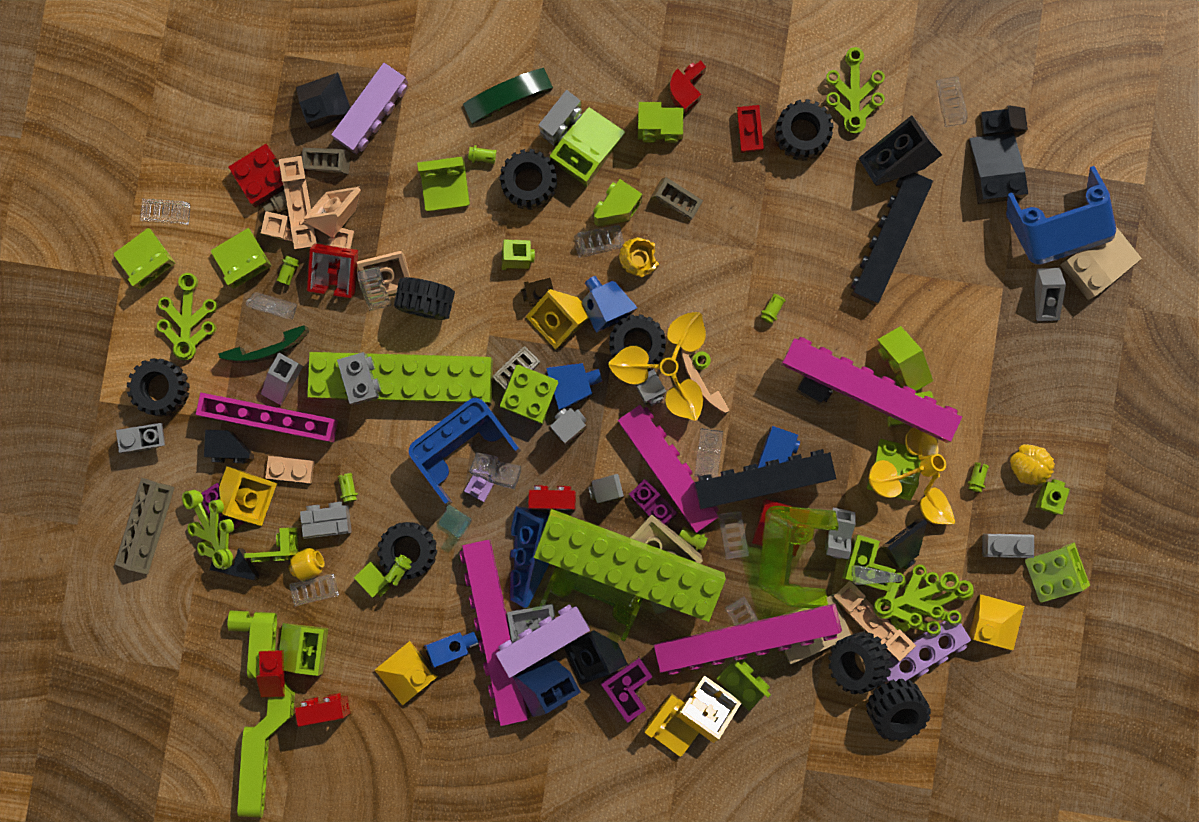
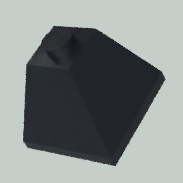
(323, 100)
(906, 544)
(594, 656)

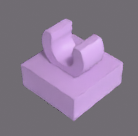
(479, 488)

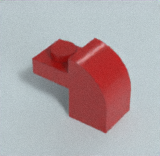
(681, 86)

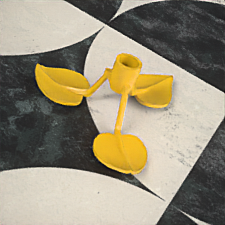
(632, 365)
(886, 483)

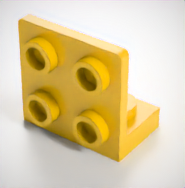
(669, 728)

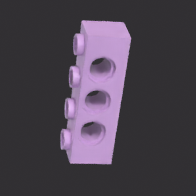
(957, 642)

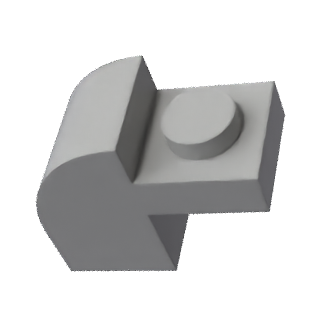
(839, 542)

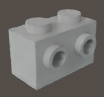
(358, 378)
(569, 425)

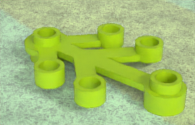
(854, 93)
(186, 320)
(220, 554)
(913, 598)
(941, 600)

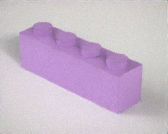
(370, 109)
(542, 641)

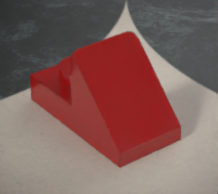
(271, 670)

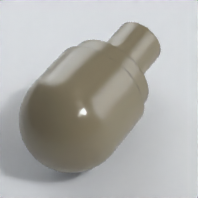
(277, 203)

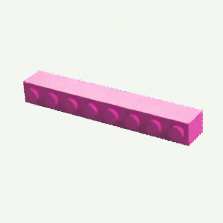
(871, 390)
(494, 629)
(748, 638)

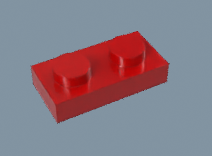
(750, 128)

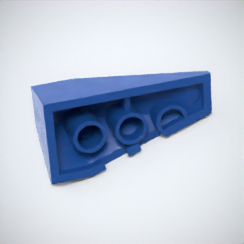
(528, 571)

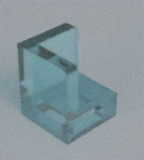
(455, 521)

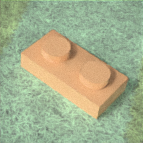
(289, 469)

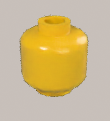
(306, 564)

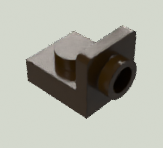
(536, 290)

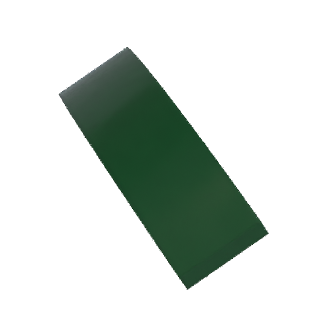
(506, 94)
(291, 336)

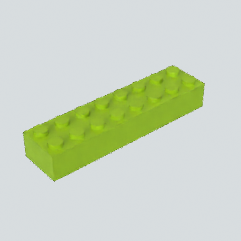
(408, 377)
(630, 565)

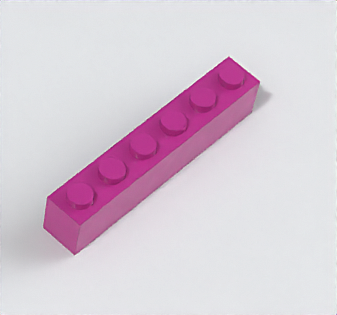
(267, 417)
(666, 466)

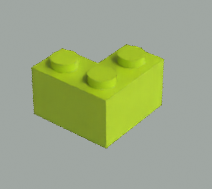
(659, 122)
(905, 359)
(863, 554)

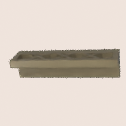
(146, 527)

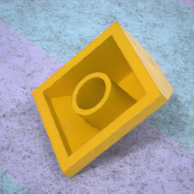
(558, 316)
(245, 495)
(996, 622)
(406, 673)

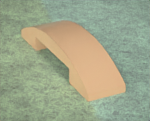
(297, 201)
(280, 227)
(714, 399)
(862, 612)

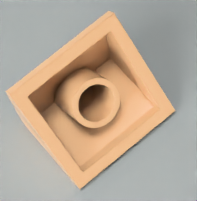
(333, 210)
(392, 266)

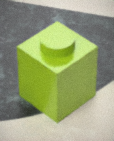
(373, 580)

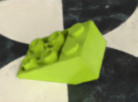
(586, 146)

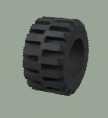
(809, 112)
(523, 161)
(424, 298)
(644, 325)
(142, 378)
(415, 531)
(845, 668)
(898, 710)

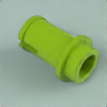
(482, 155)
(287, 270)
(772, 309)
(701, 355)
(977, 479)
(347, 488)
(693, 538)
(399, 568)

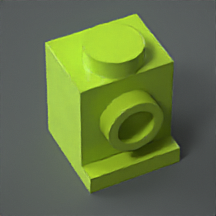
(517, 254)
(1045, 500)

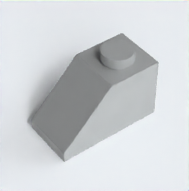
(1049, 294)
(606, 489)

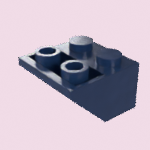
(546, 685)

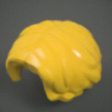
(638, 257)
(1032, 464)

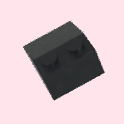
(900, 153)
(997, 168)

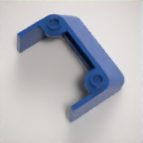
(1067, 232)
(450, 434)

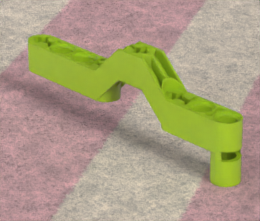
(279, 710)

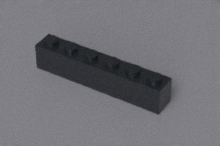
(891, 238)
(764, 480)

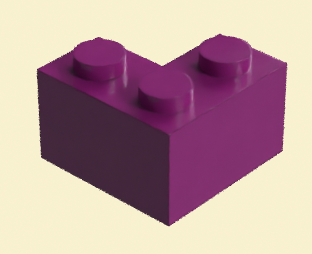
(622, 688)

